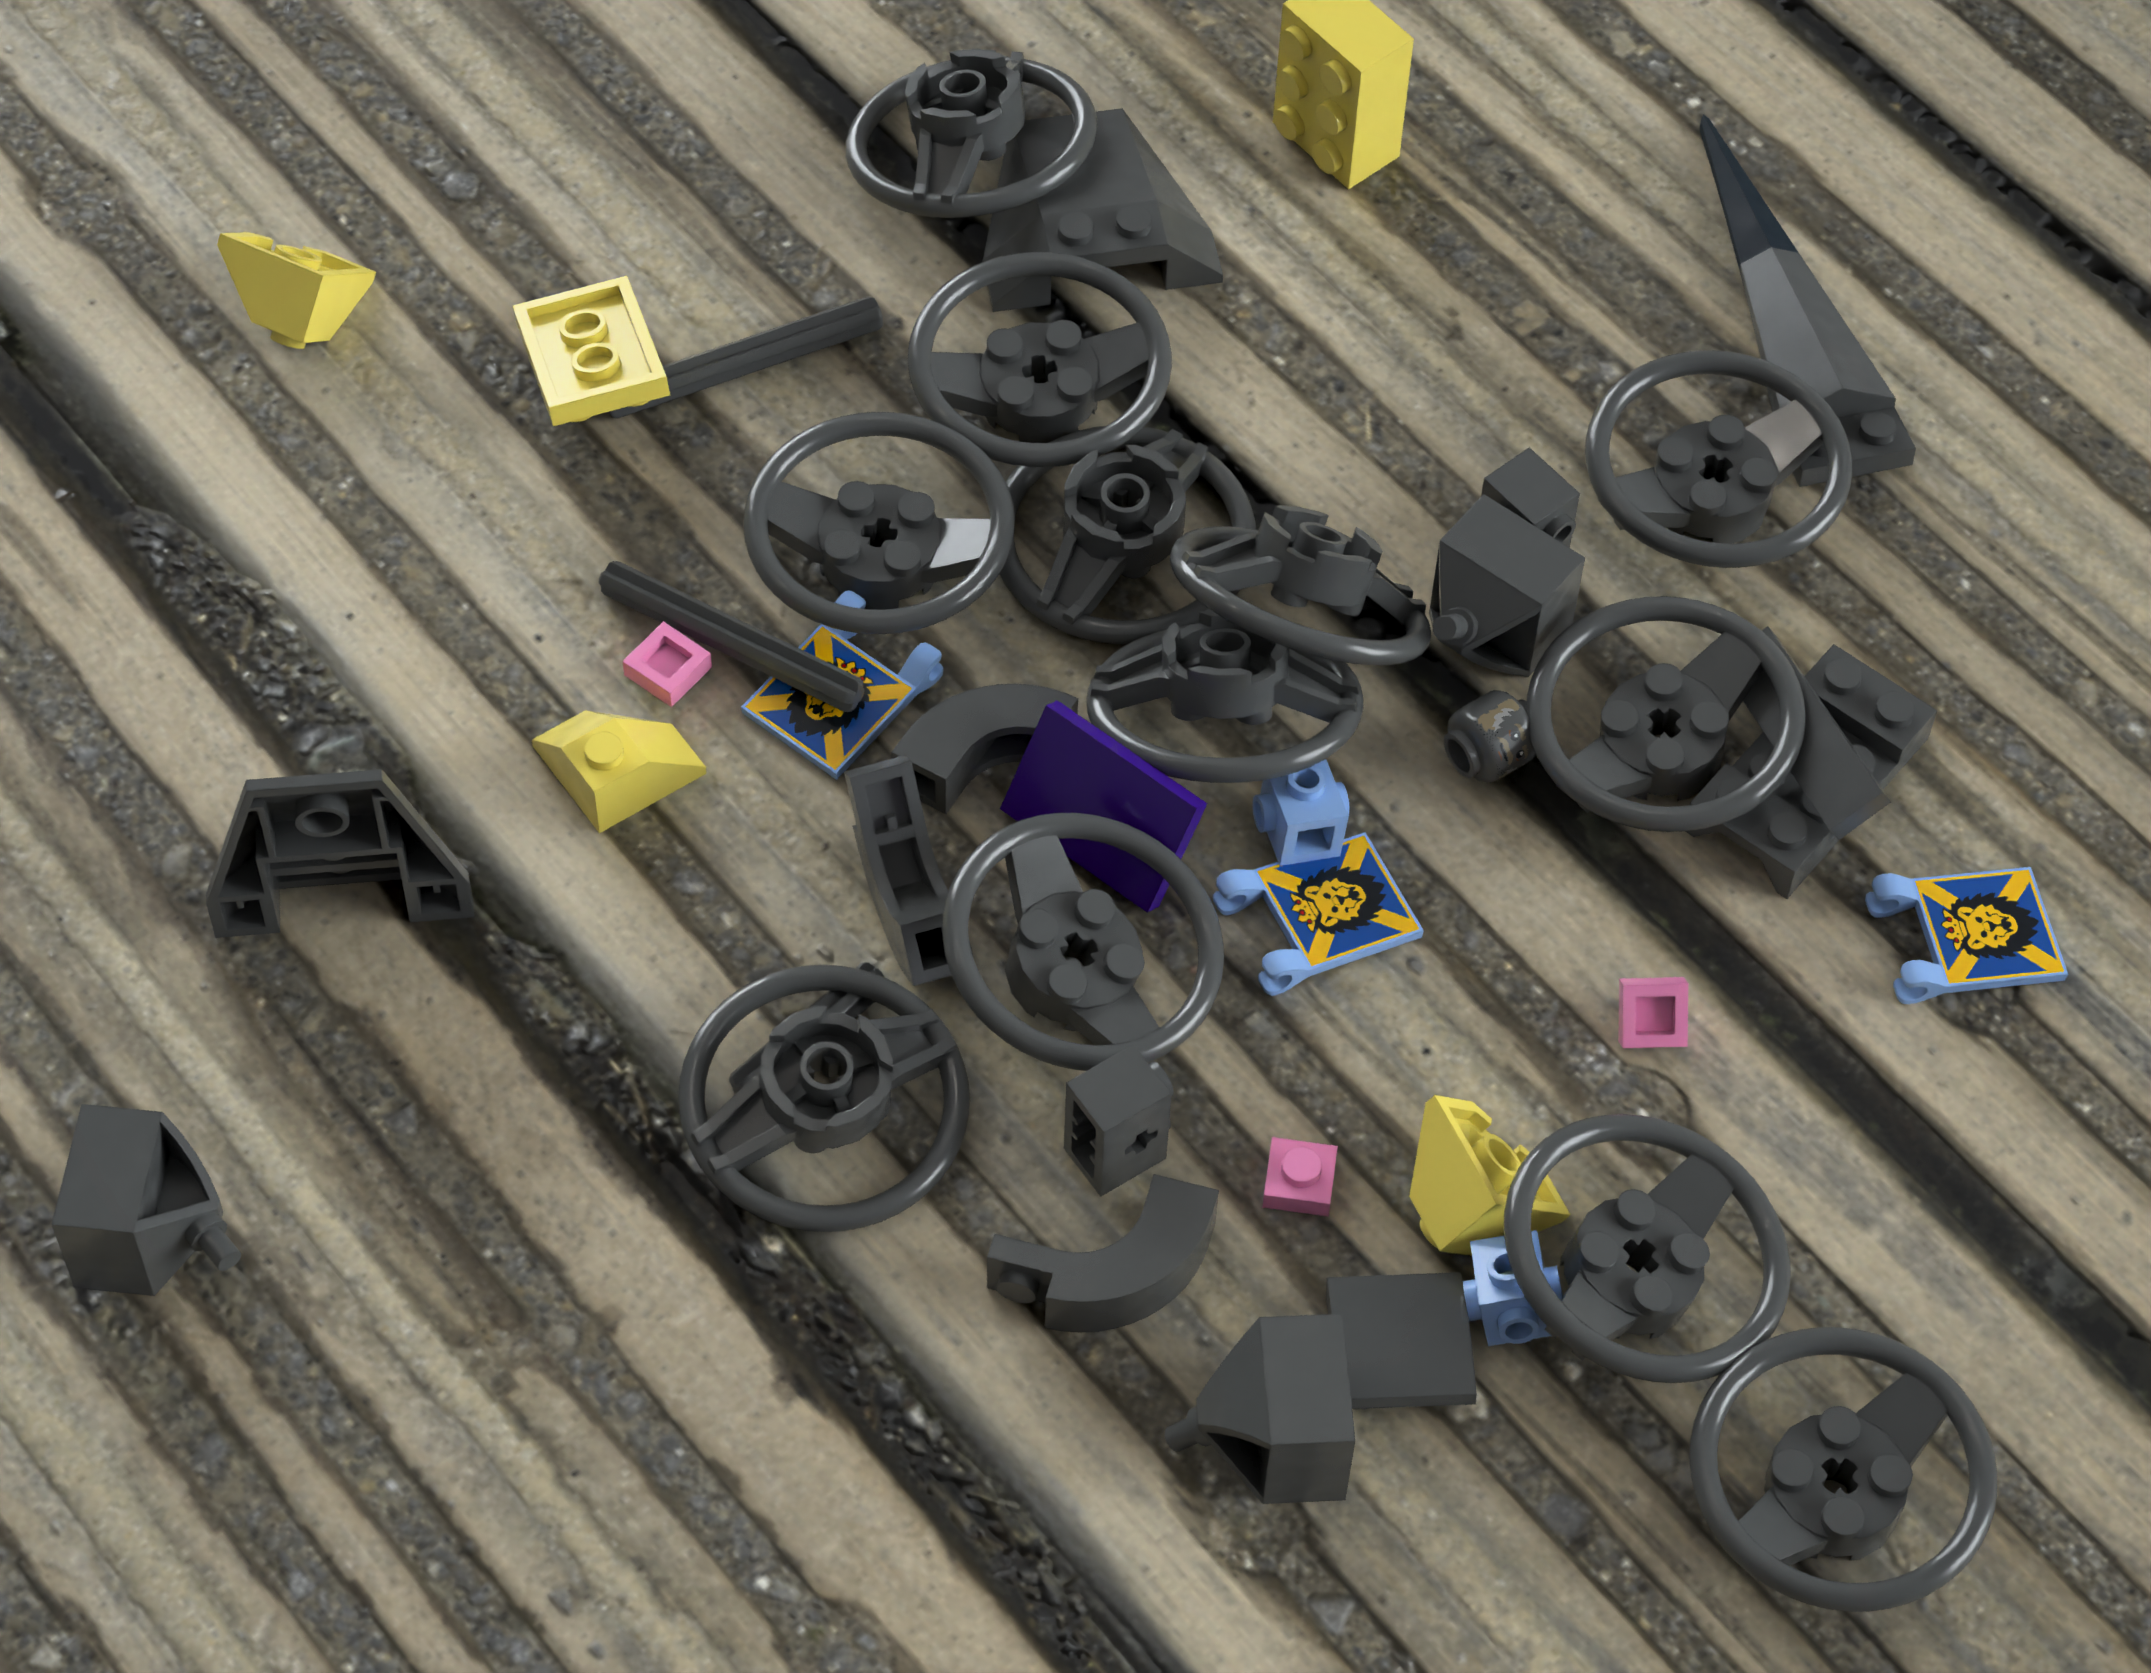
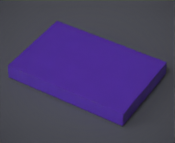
(1085, 771)

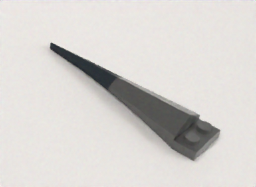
(1803, 329)

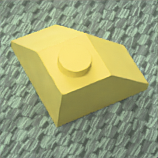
(293, 290)
(617, 763)
(1466, 1177)

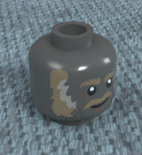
(1489, 737)

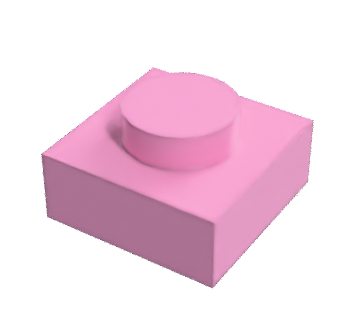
(667, 664)
(1653, 1012)
(1300, 1176)

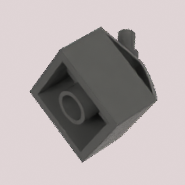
(1502, 589)
(135, 1203)
(1280, 1410)

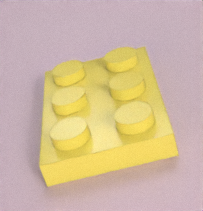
(591, 351)

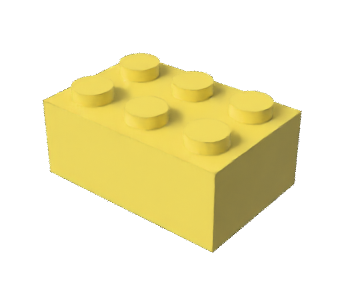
(1342, 85)

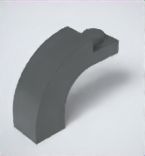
(972, 735)
(900, 865)
(1119, 1281)

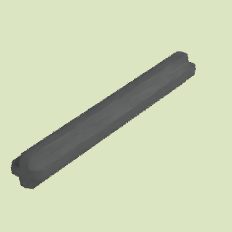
(766, 350)
(732, 636)

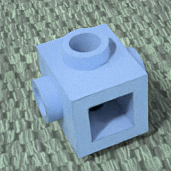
(1303, 814)
(1497, 1296)

